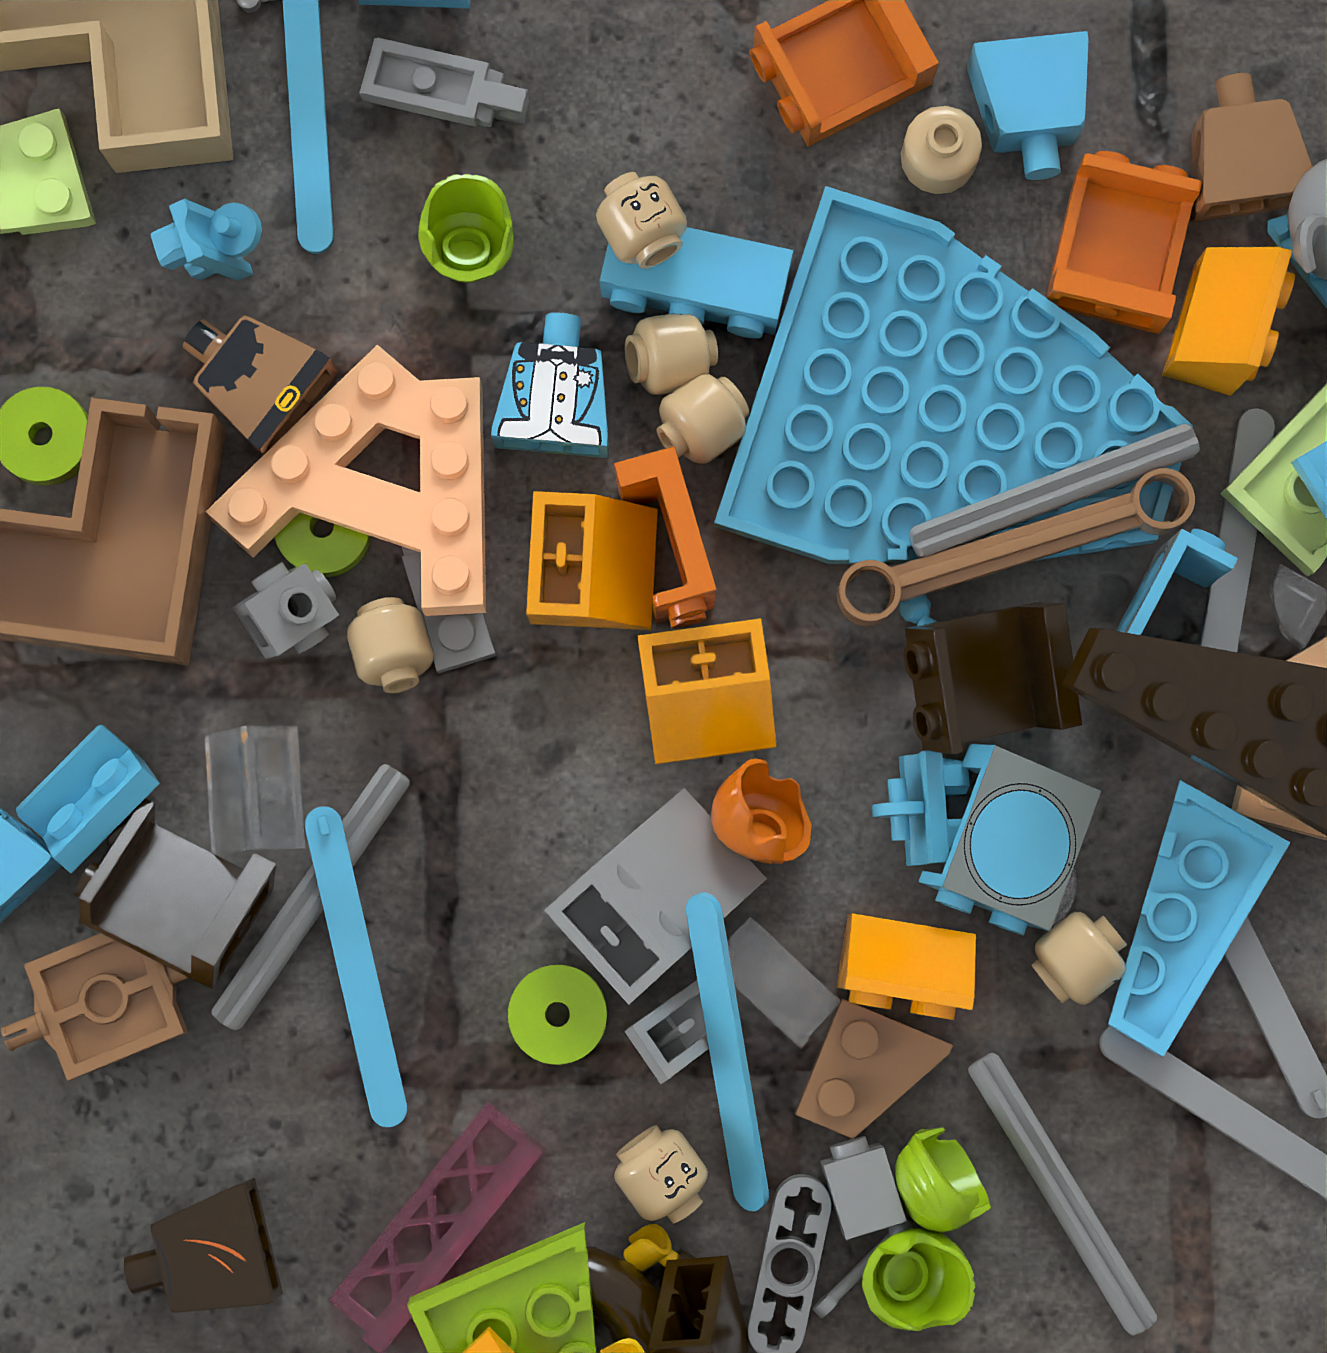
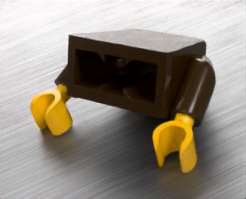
(696, 1300)

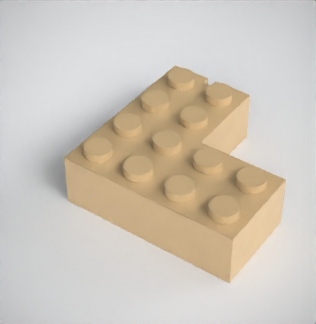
(152, 72)

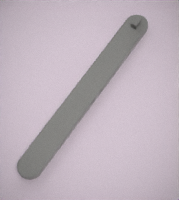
(1229, 593)
(1278, 1021)
(1220, 1110)

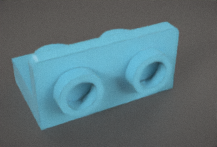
(87, 796)

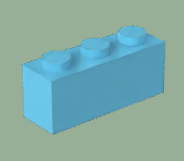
(708, 278)

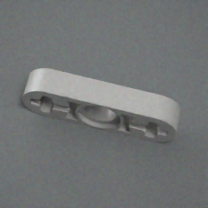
(814, 1222)

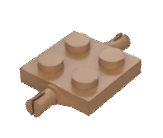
(99, 1005)

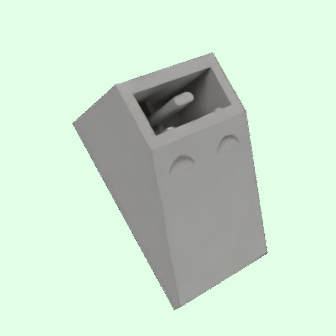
(633, 901)

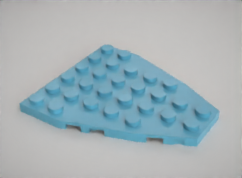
(918, 389)

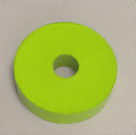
(19, 423)
(328, 555)
(529, 1019)

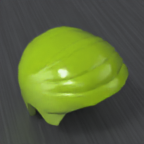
(466, 228)
(938, 1183)
(918, 1281)

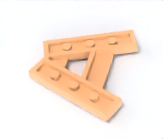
(310, 477)

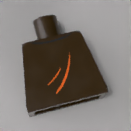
(210, 1254)

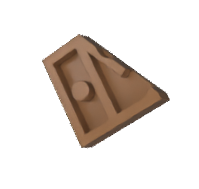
(865, 1068)

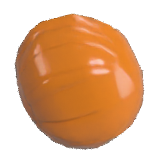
(761, 815)

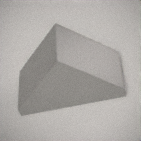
(671, 1033)

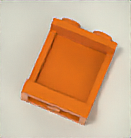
(842, 63)
(1122, 241)
(660, 479)

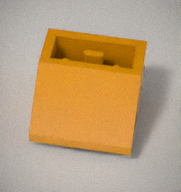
(1228, 317)
(591, 562)
(707, 691)
(909, 963)

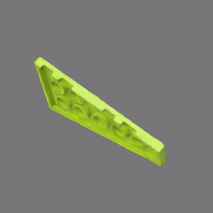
(529, 1298)

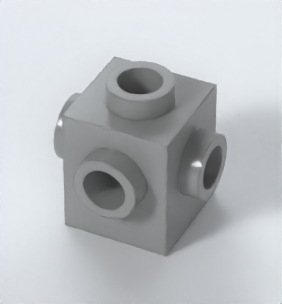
(267, 612)

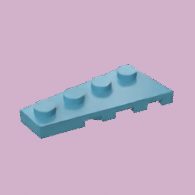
(1195, 904)

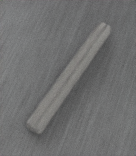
(1054, 491)
(305, 904)
(1062, 1194)

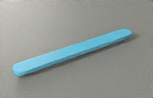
(308, 125)
(355, 966)
(727, 1051)

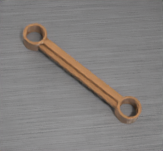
(1018, 546)

